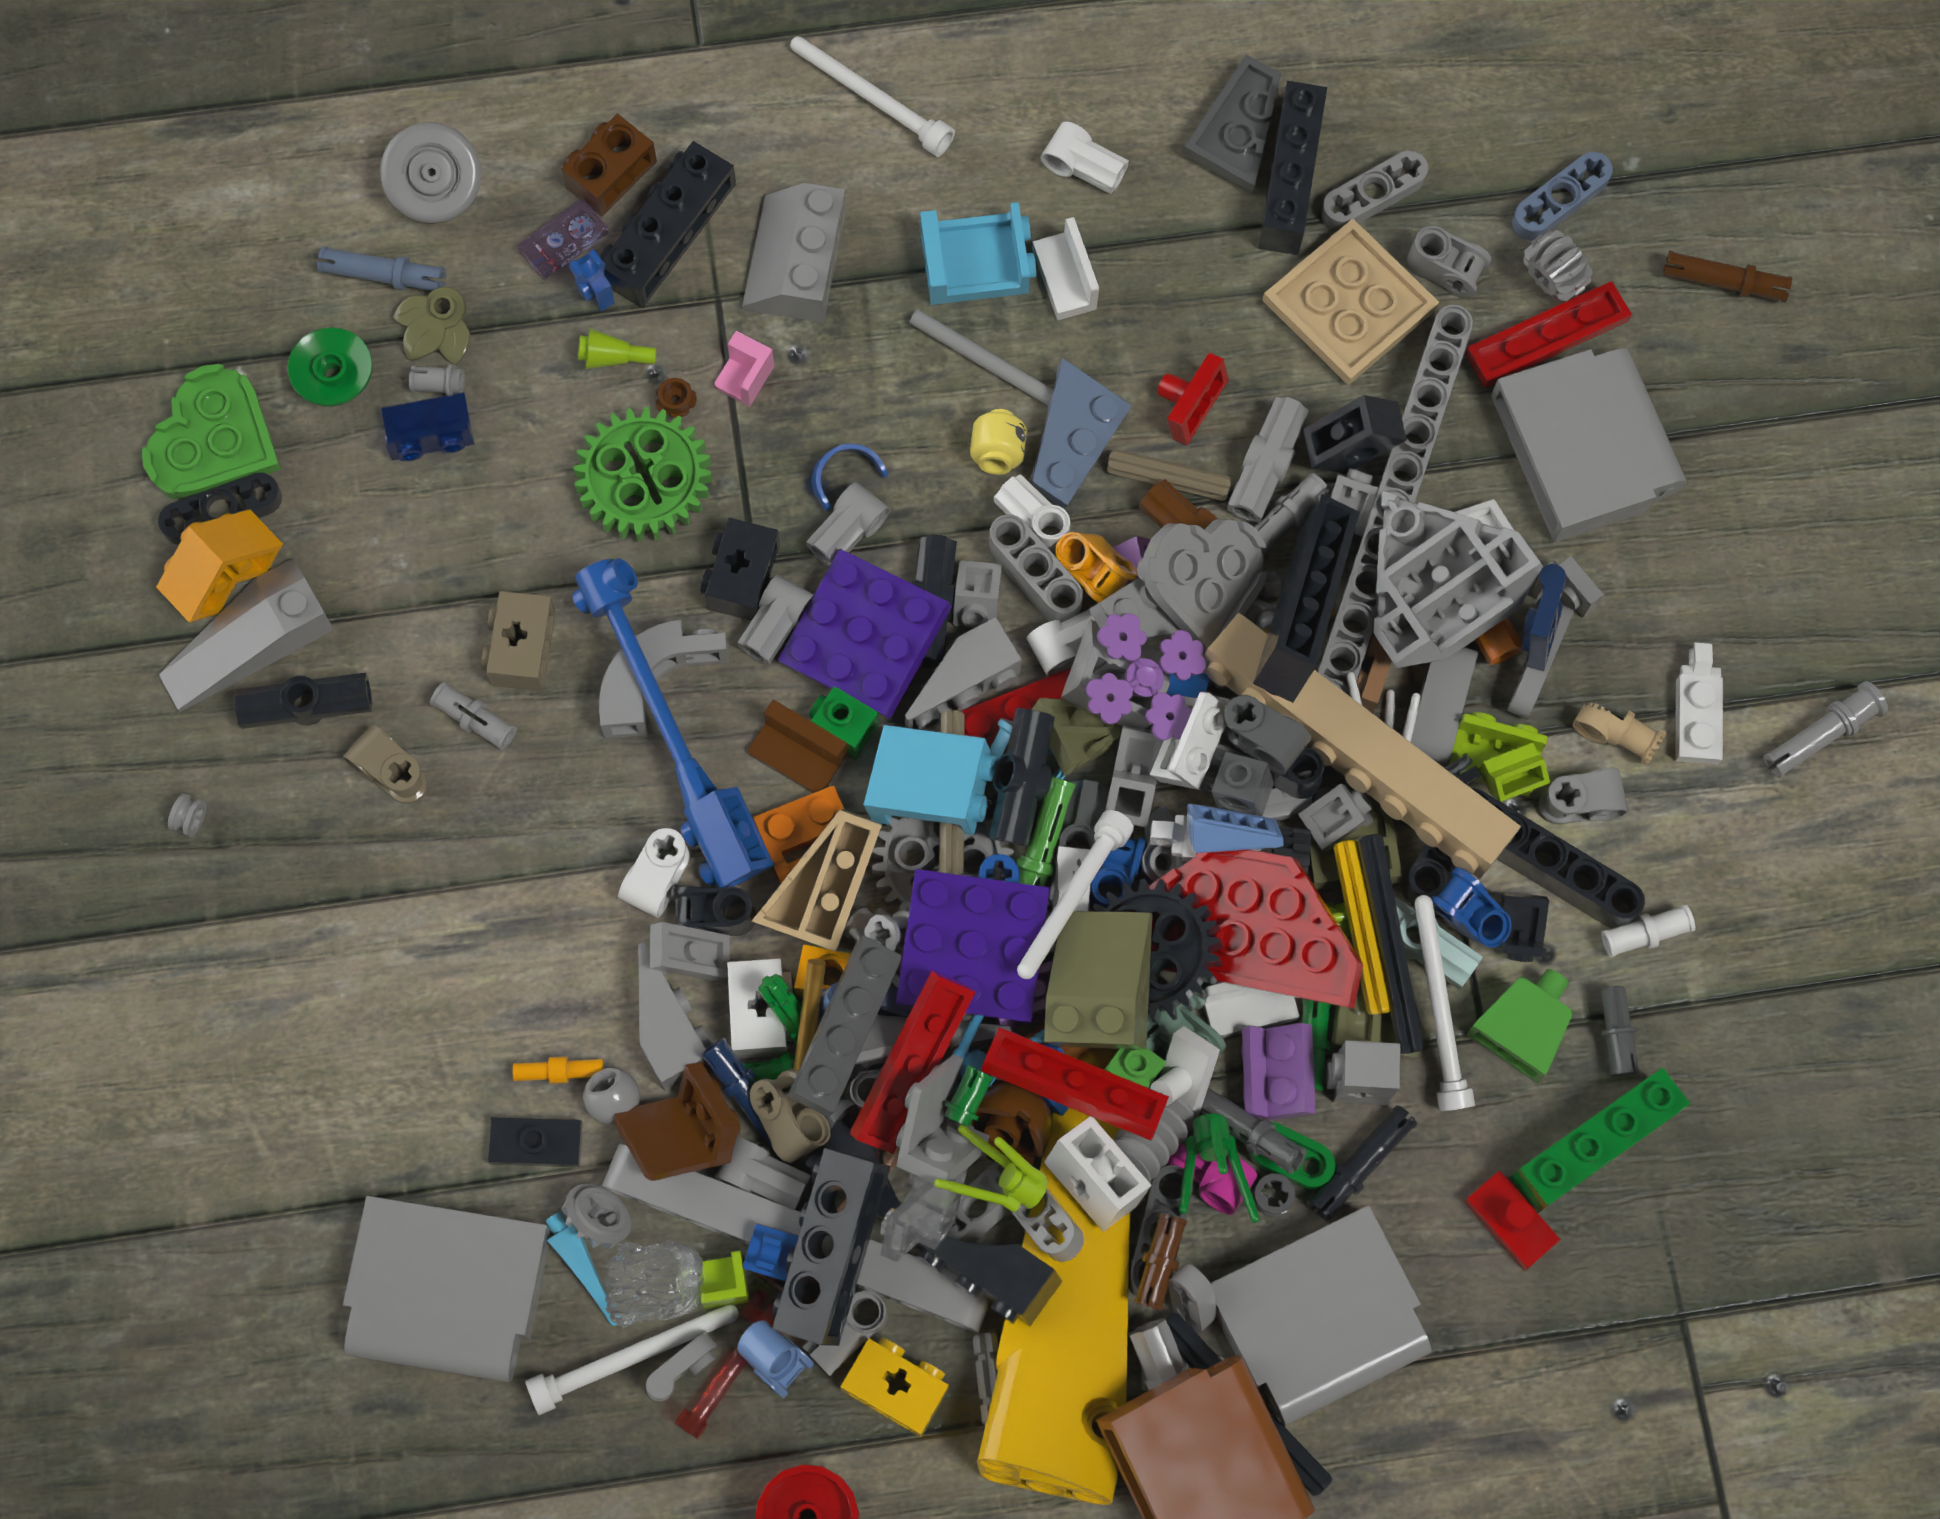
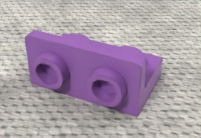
(1278, 1071)

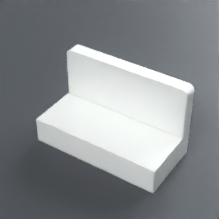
(1067, 272)
(1234, 1007)

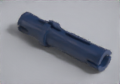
(736, 1081)

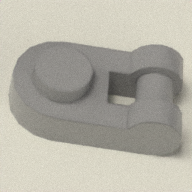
(692, 1357)

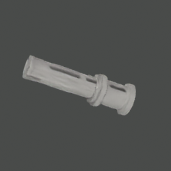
(1841, 719)

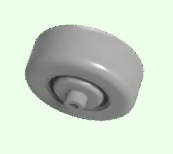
(430, 172)

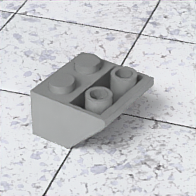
(1093, 663)

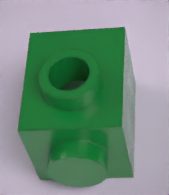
(845, 719)

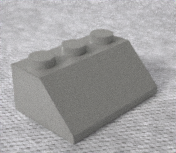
(796, 252)

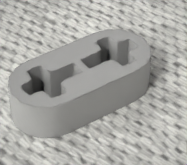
(1193, 1297)

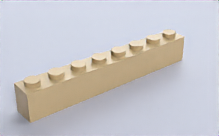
(1372, 756)

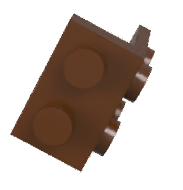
(681, 1131)

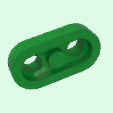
(1314, 1151)

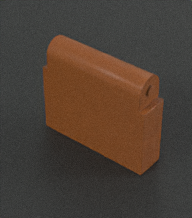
(1205, 1449)

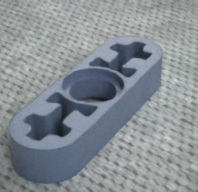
(1566, 179)

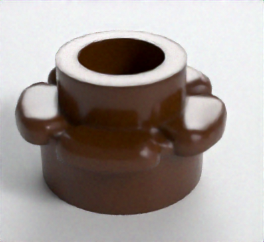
(675, 387)

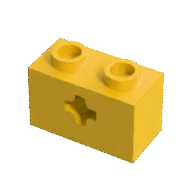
(868, 1385)

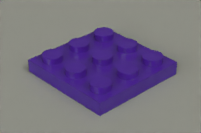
(865, 633)
(973, 935)

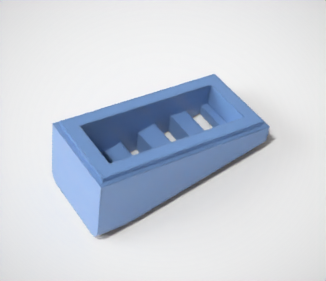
(1227, 830)

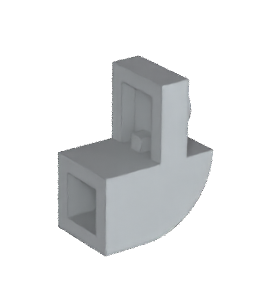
(1131, 782)

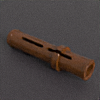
(1727, 276)

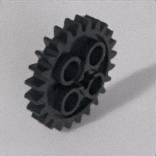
(1189, 954)

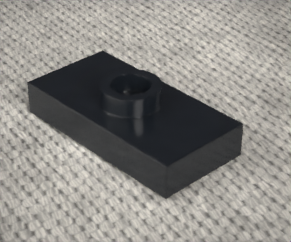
(535, 1142)

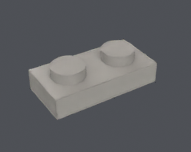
(689, 951)

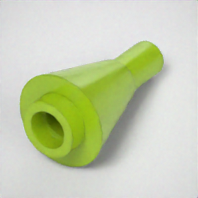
(605, 350)

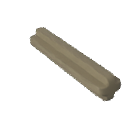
(1179, 476)

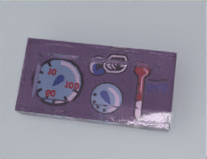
(563, 239)

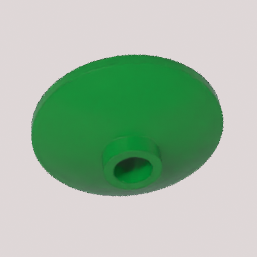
(324, 351)

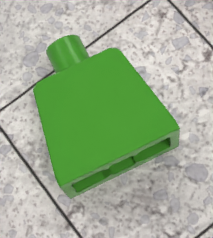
(1526, 1024)

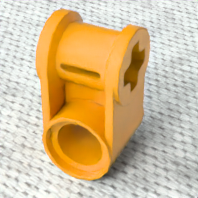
(1102, 568)

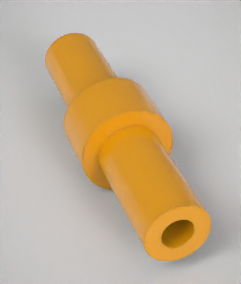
(557, 1070)

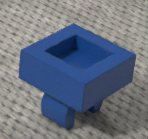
(769, 1251)

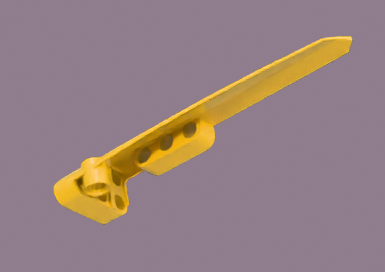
(1069, 1361)

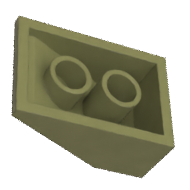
(1100, 981)

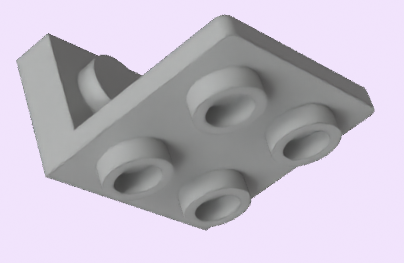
(929, 1139)

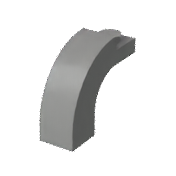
(665, 648)

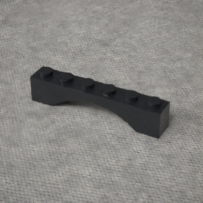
(1004, 1273)

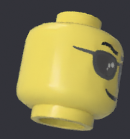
(998, 441)

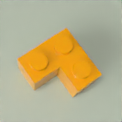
(214, 559)

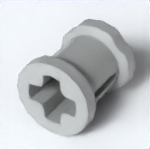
(885, 923)

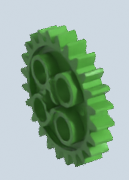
(608, 489)

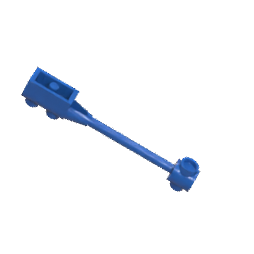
(714, 817)

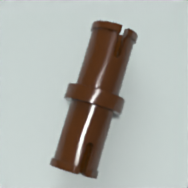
(1160, 1261)

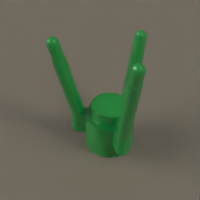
(1214, 1143)

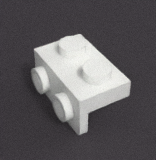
(1188, 759)

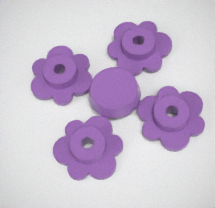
(1145, 676)

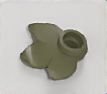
(433, 331)

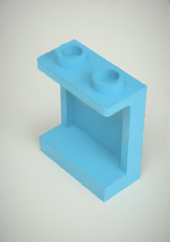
(976, 256)
(930, 777)

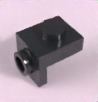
(1528, 927)

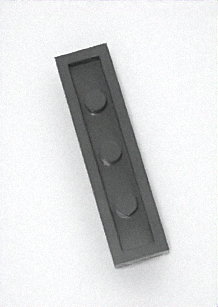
(845, 1026)

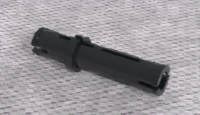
(1350, 1176)

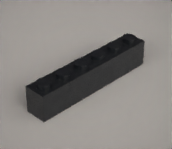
(1306, 599)

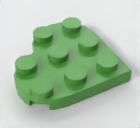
(211, 437)

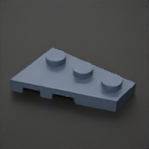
(1075, 432)

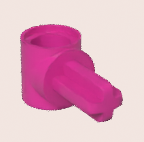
(1215, 1189)

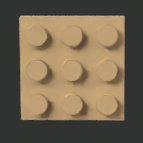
(1350, 301)

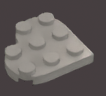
(1204, 574)

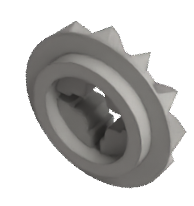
(600, 1204)

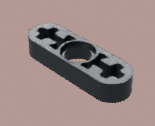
(244, 486)

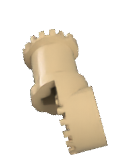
(1604, 727)

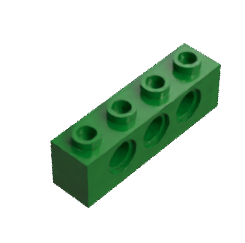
(1600, 1140)

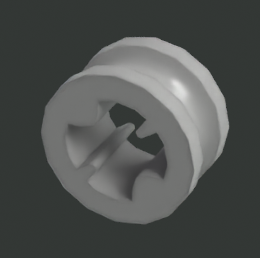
(187, 815)

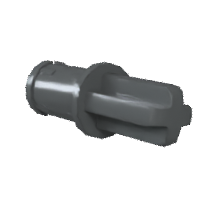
(1619, 1032)

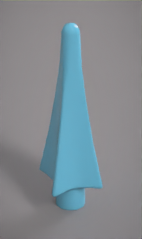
(577, 1257)

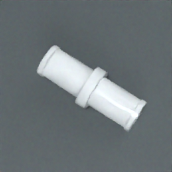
(1648, 930)

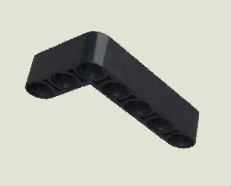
(1556, 879)

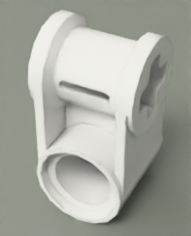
(652, 878)

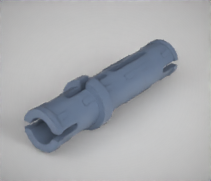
(380, 269)

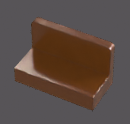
(798, 748)

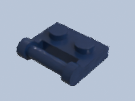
(1543, 622)

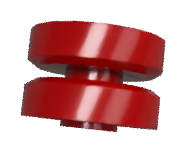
(804, 1489)

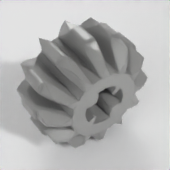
(1557, 265)

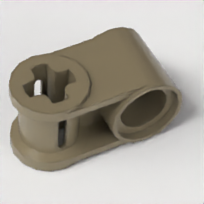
(384, 762)
(789, 1124)

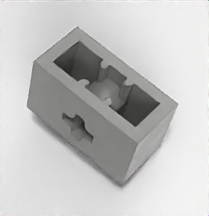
(1364, 1072)

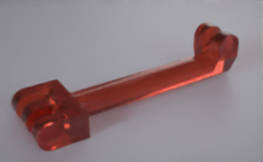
(695, 1421)

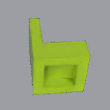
(724, 1282)

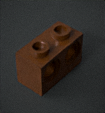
(617, 169)

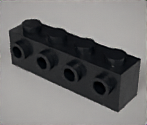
(667, 223)

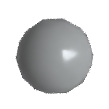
(610, 1093)

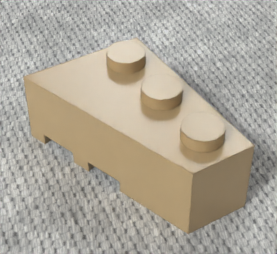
(824, 883)

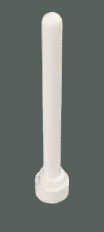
(934, 135)
(1110, 833)
(1454, 1089)
(549, 1390)

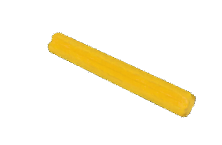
(1361, 925)

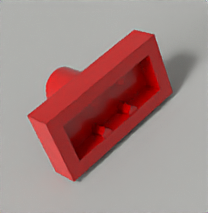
(1194, 397)
(1512, 1220)

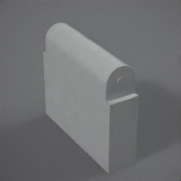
(1587, 440)
(443, 1288)
(1322, 1316)

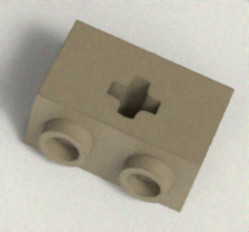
(527, 663)

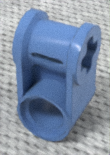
(772, 1356)

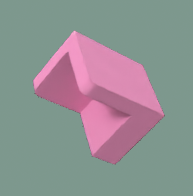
(746, 369)

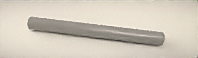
(981, 356)

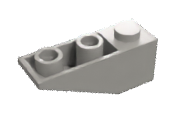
(971, 667)
(663, 1025)

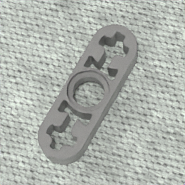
(1383, 175)
(1533, 679)

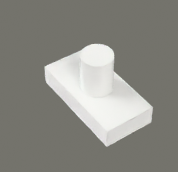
(1187, 1069)

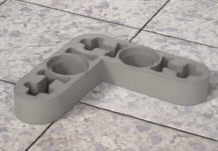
(1035, 1227)

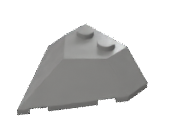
(1444, 580)

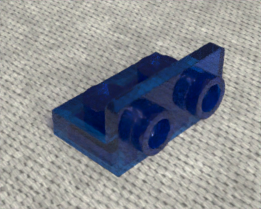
(427, 427)

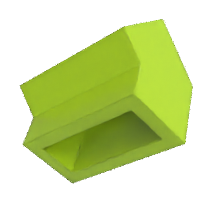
(1514, 772)

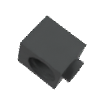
(1242, 785)

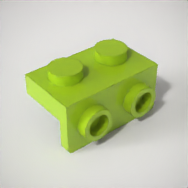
(1486, 739)

